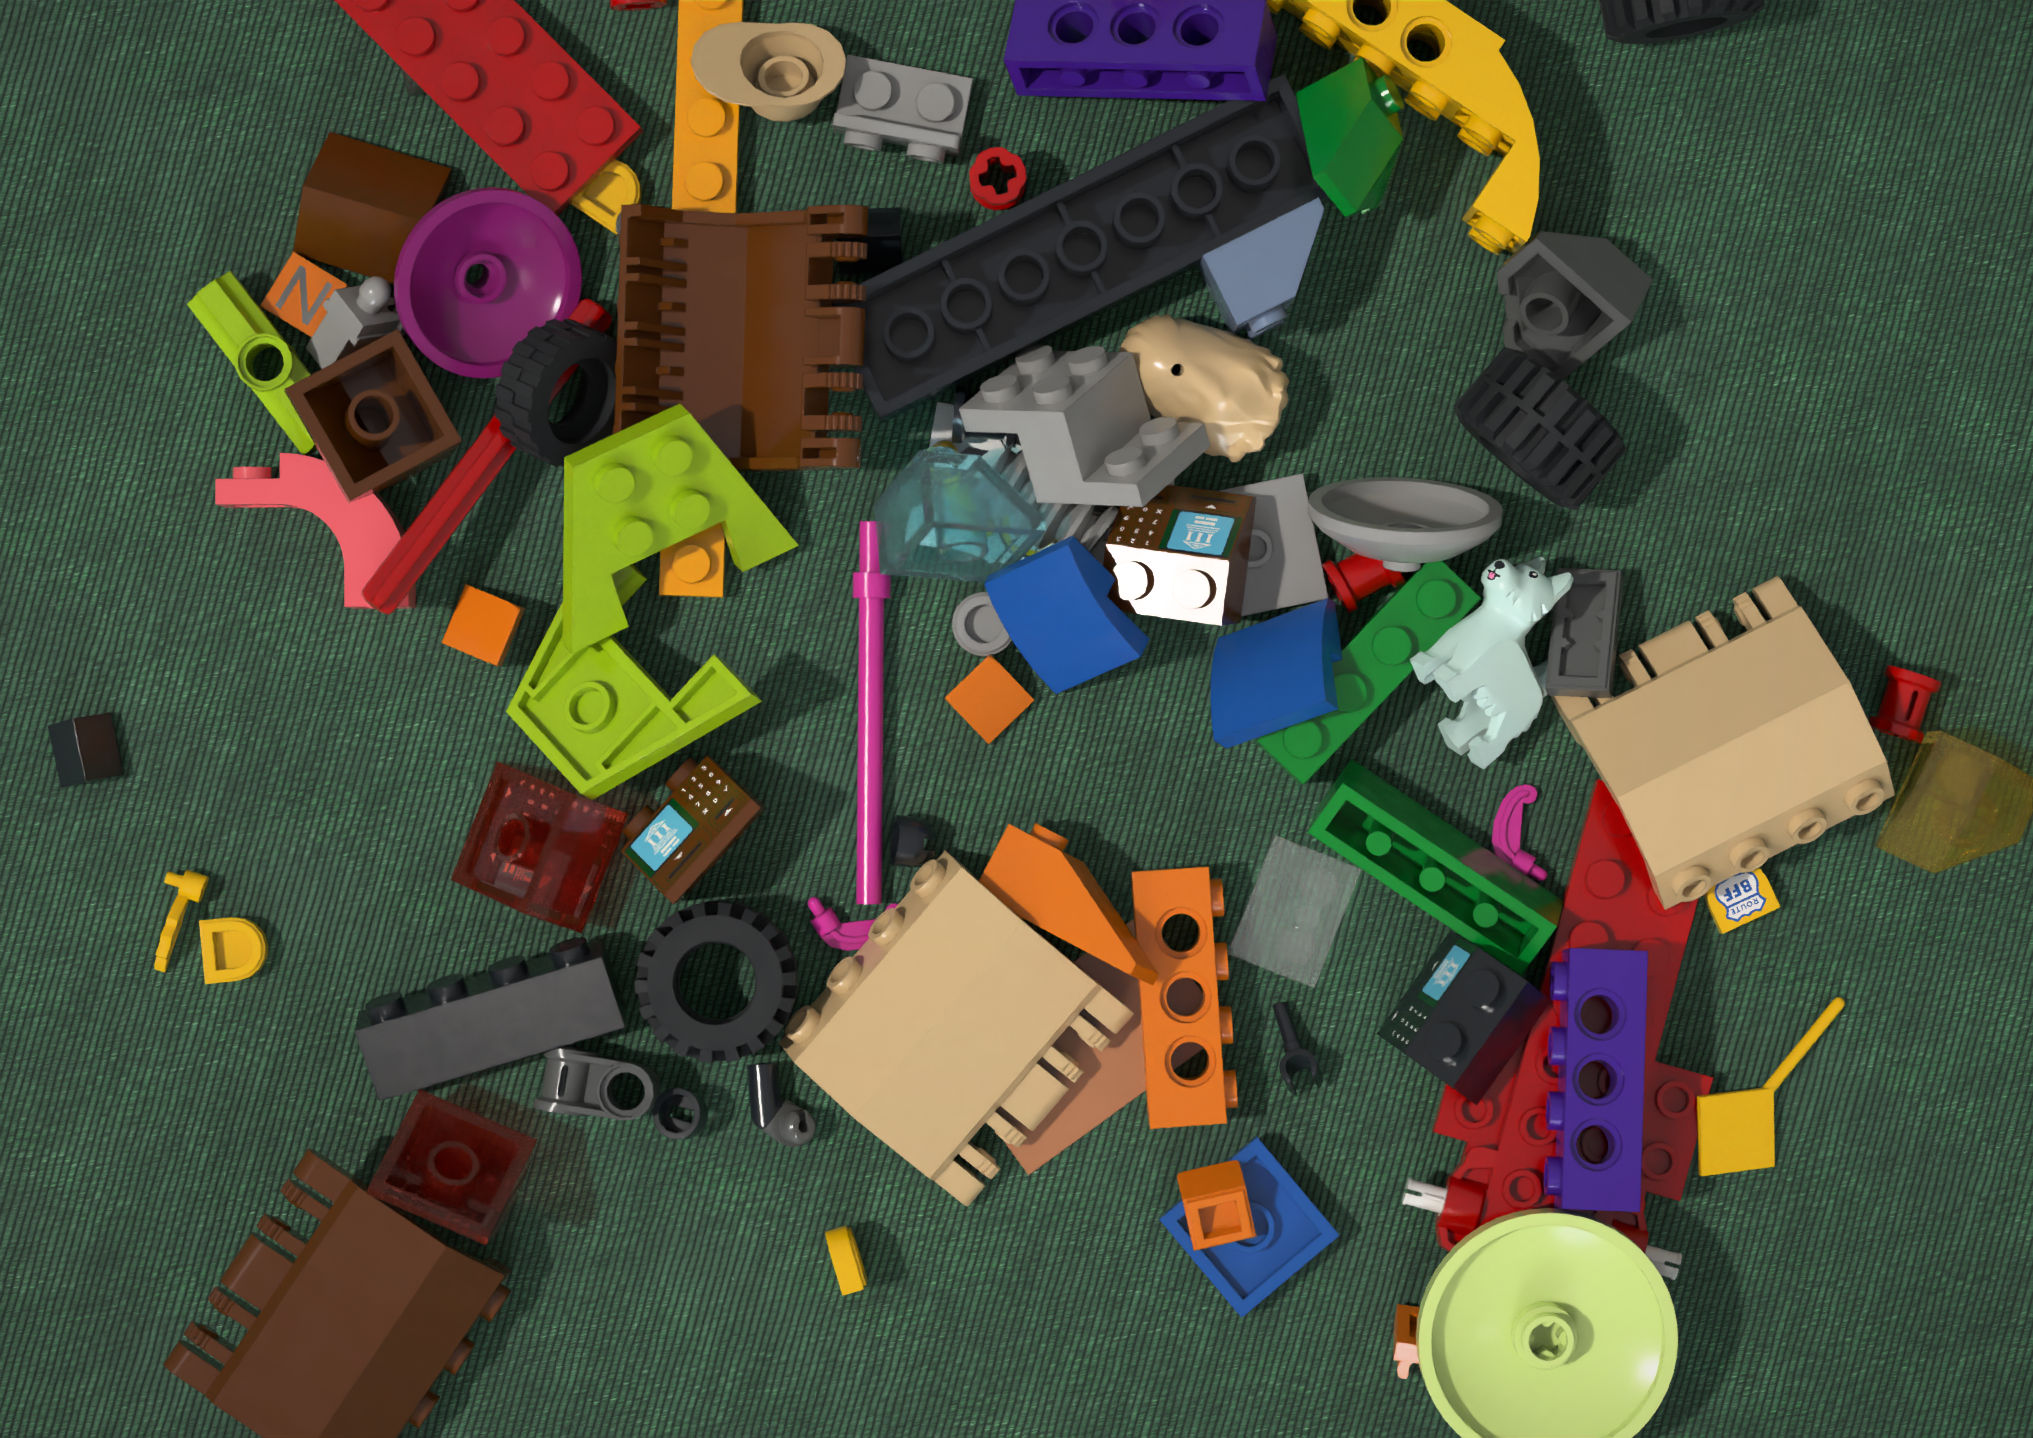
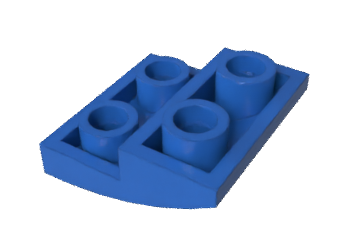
(1062, 615)
(1275, 674)

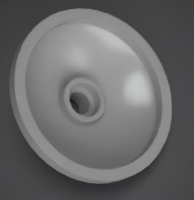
(1404, 519)

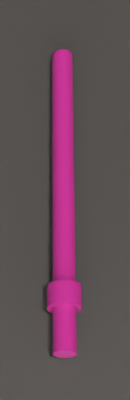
(871, 590)

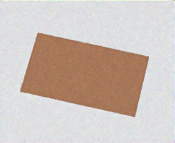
(1109, 1075)

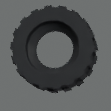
(530, 379)

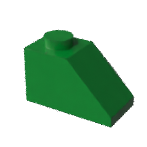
(1352, 134)

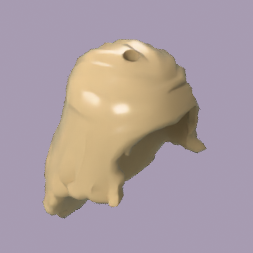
(1220, 381)

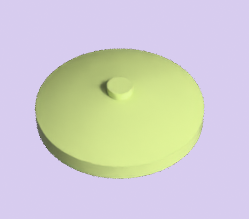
(1546, 1330)

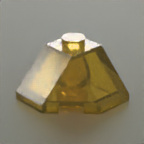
(1956, 805)

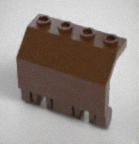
(743, 329)
(347, 1327)

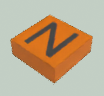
(300, 294)

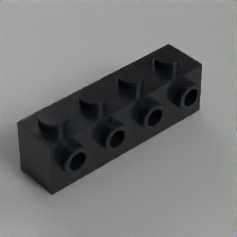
(490, 1017)

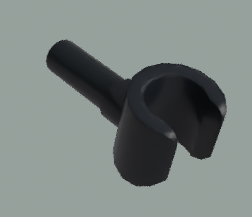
(1295, 1055)

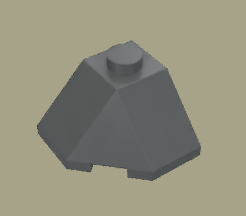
(1568, 298)

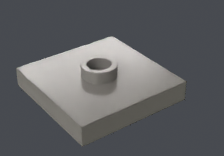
(1283, 548)

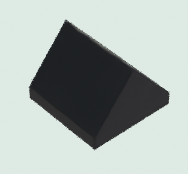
(883, 243)
(86, 749)

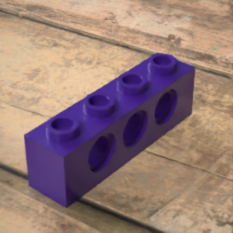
(1170, 63)
(1622, 982)

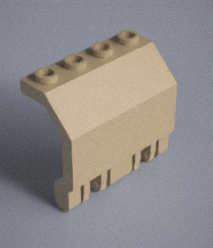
(1731, 744)
(948, 1025)

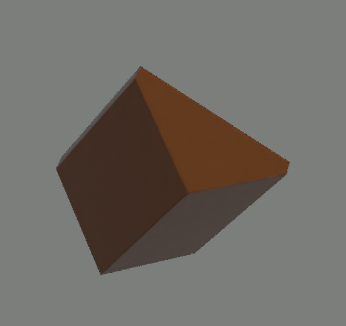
(364, 205)

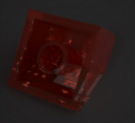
(539, 847)
(454, 1168)

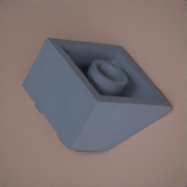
(1261, 270)

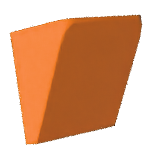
(483, 625)
(989, 699)
(1216, 1205)

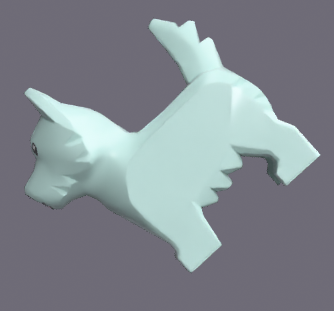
(1488, 663)

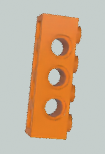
(1170, 1097)

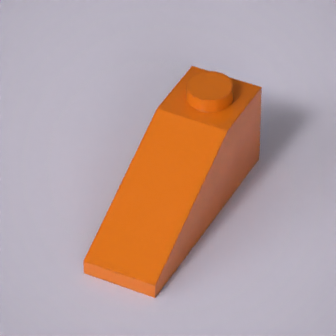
(1062, 897)

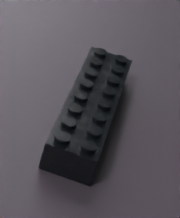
(1081, 248)

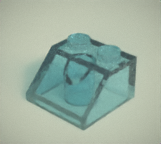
(952, 519)

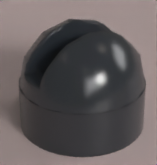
(908, 841)
(675, 1127)

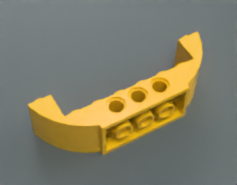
(1463, 83)

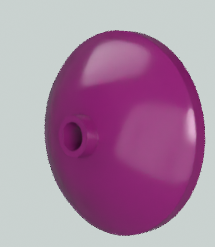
(526, 278)

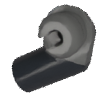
(774, 1112)

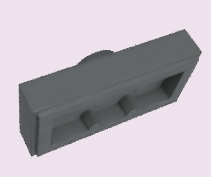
(1585, 635)

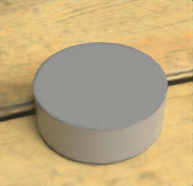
(979, 627)

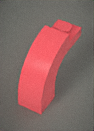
(363, 528)

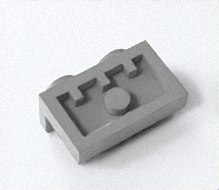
(902, 108)

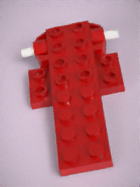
(1506, 1135)

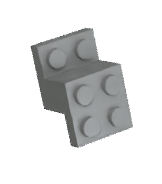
(1085, 427)

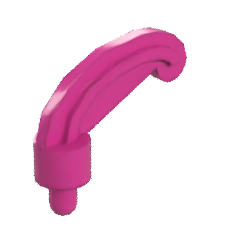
(1507, 832)
(839, 935)

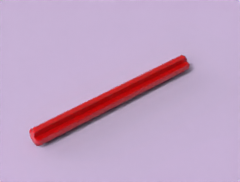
(457, 496)

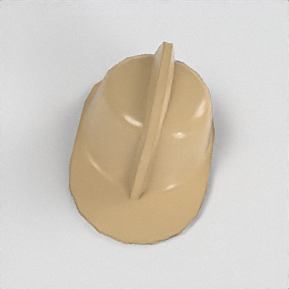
(769, 66)

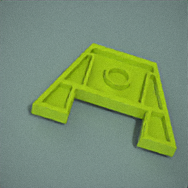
(642, 496)
(605, 713)

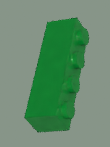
(1374, 665)
(1436, 867)

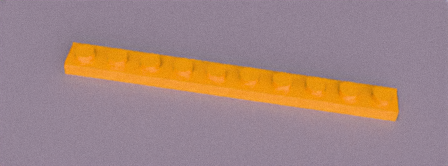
(702, 182)

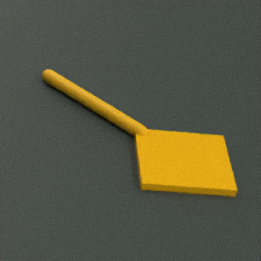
(1739, 1125)

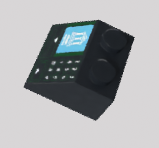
(1464, 1017)

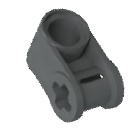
(591, 1084)

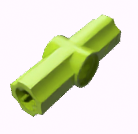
(243, 332)

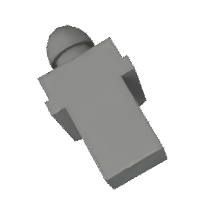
(353, 320)

